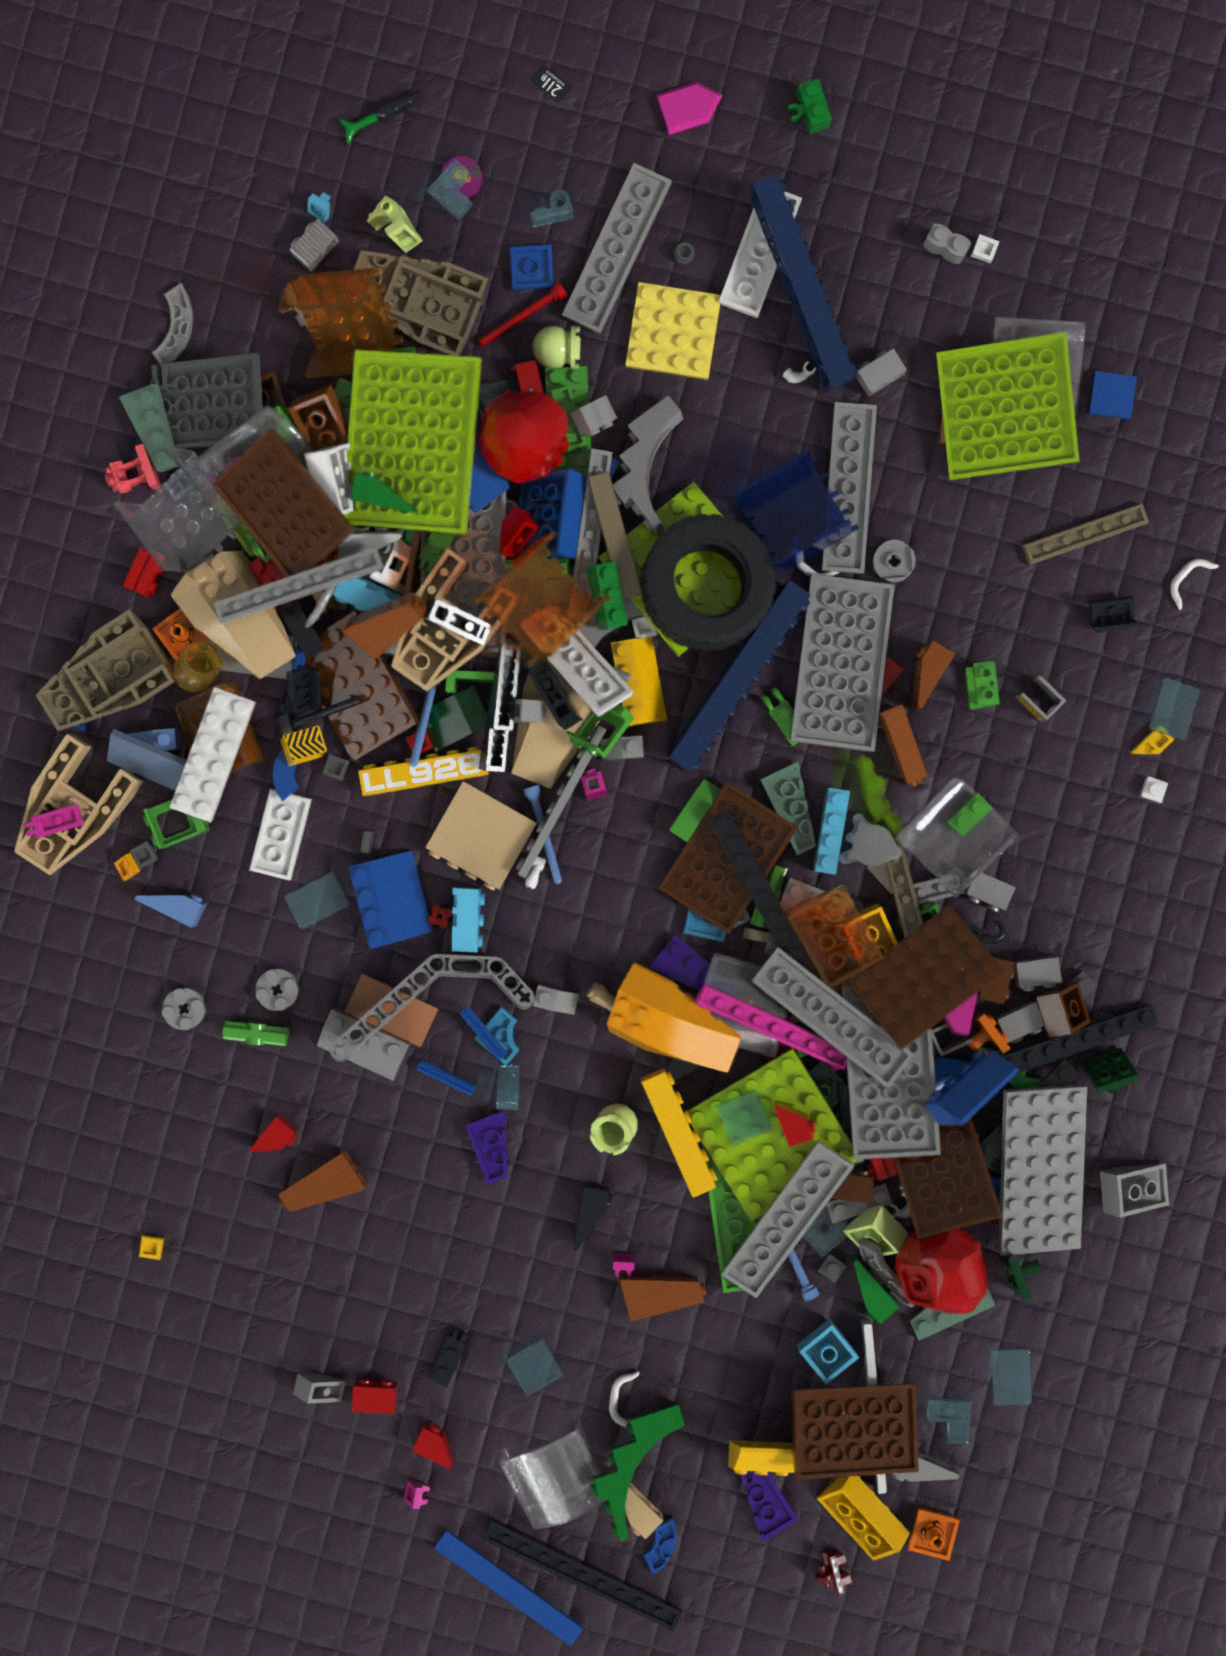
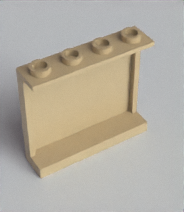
(480, 836)

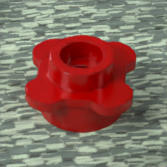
(446, 913)

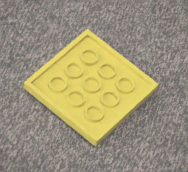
(673, 331)

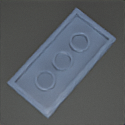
(145, 759)

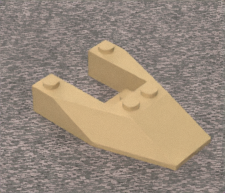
(429, 651)
(53, 793)

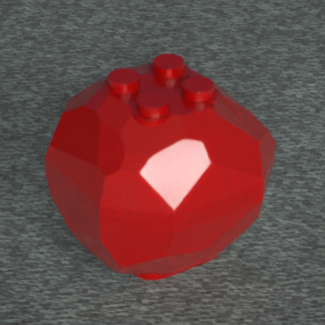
(523, 435)
(943, 1272)

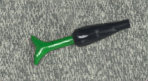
(382, 113)

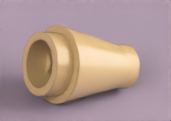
(601, 996)

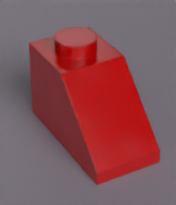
(516, 532)
(794, 1124)
(276, 1136)
(433, 1445)

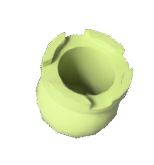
(556, 347)
(614, 1128)

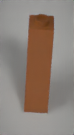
(385, 624)
(903, 745)
(327, 1182)
(656, 1295)

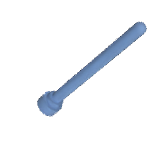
(422, 726)
(533, 794)
(808, 1290)

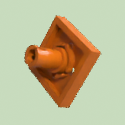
(167, 632)
(988, 1033)
(933, 1540)

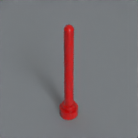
(556, 292)

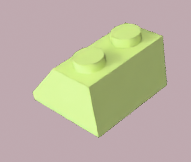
(878, 1227)

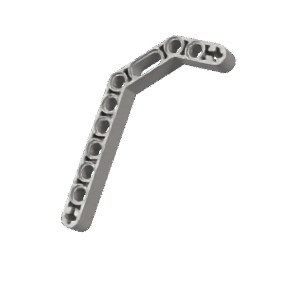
(415, 989)

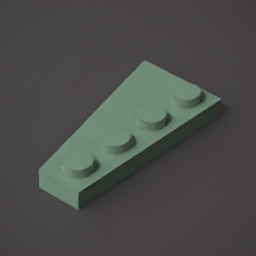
(151, 423)
(788, 799)
(929, 1322)

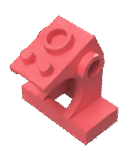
(117, 476)

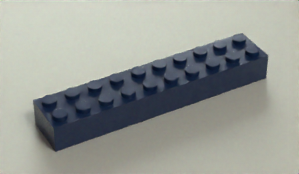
(801, 283)
(737, 676)

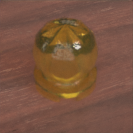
(197, 666)

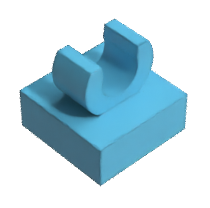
(319, 206)

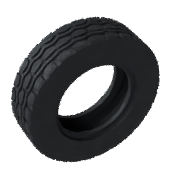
(734, 543)

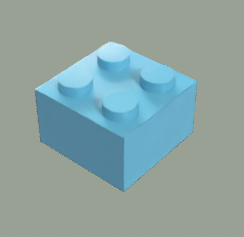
(827, 1351)

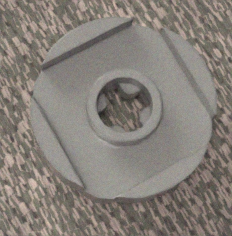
(900, 551)
(266, 995)
(196, 1008)

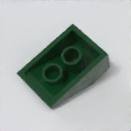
(456, 718)

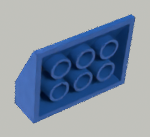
(556, 508)
(390, 899)

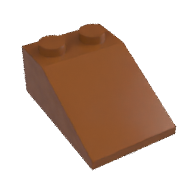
(320, 418)
(929, 668)

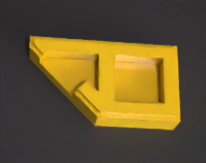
(1153, 743)

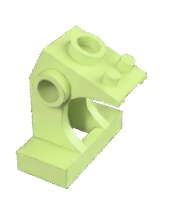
(388, 212)

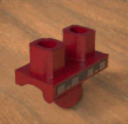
(830, 1574)

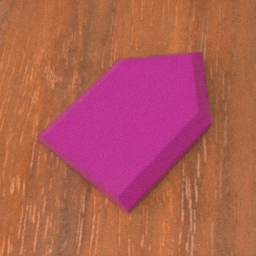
(688, 106)

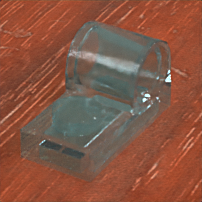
(554, 214)
(508, 1087)

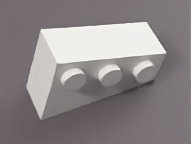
(331, 472)

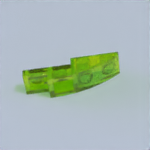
(871, 787)

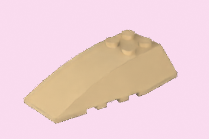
(254, 640)
(544, 747)

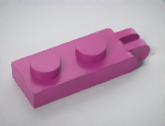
(55, 821)

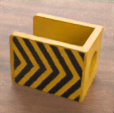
(303, 745)

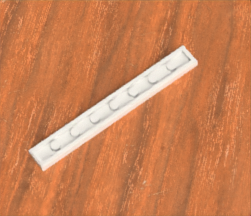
(871, 1379)

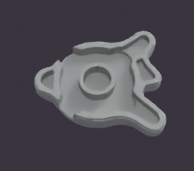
(870, 844)

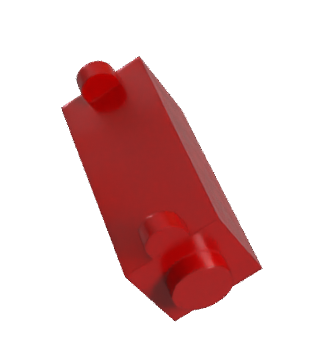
(528, 376)

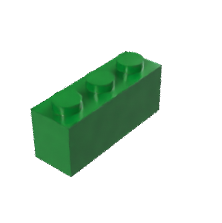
(603, 581)

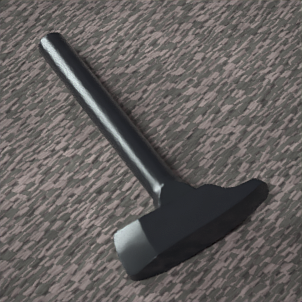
(290, 725)

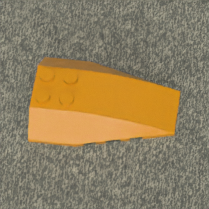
(669, 1023)

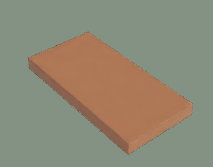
(409, 1024)

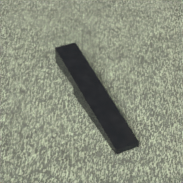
(501, 709)

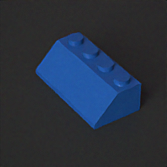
(970, 1088)

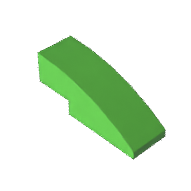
(695, 810)

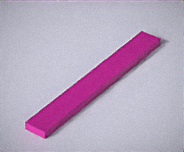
(769, 1025)

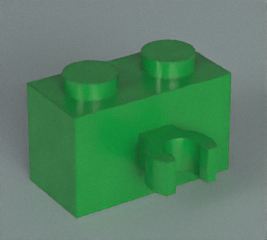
(811, 106)

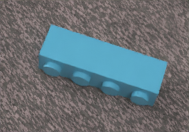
(831, 830)

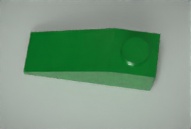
(377, 492)
(875, 1297)

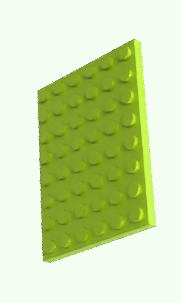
(417, 433)

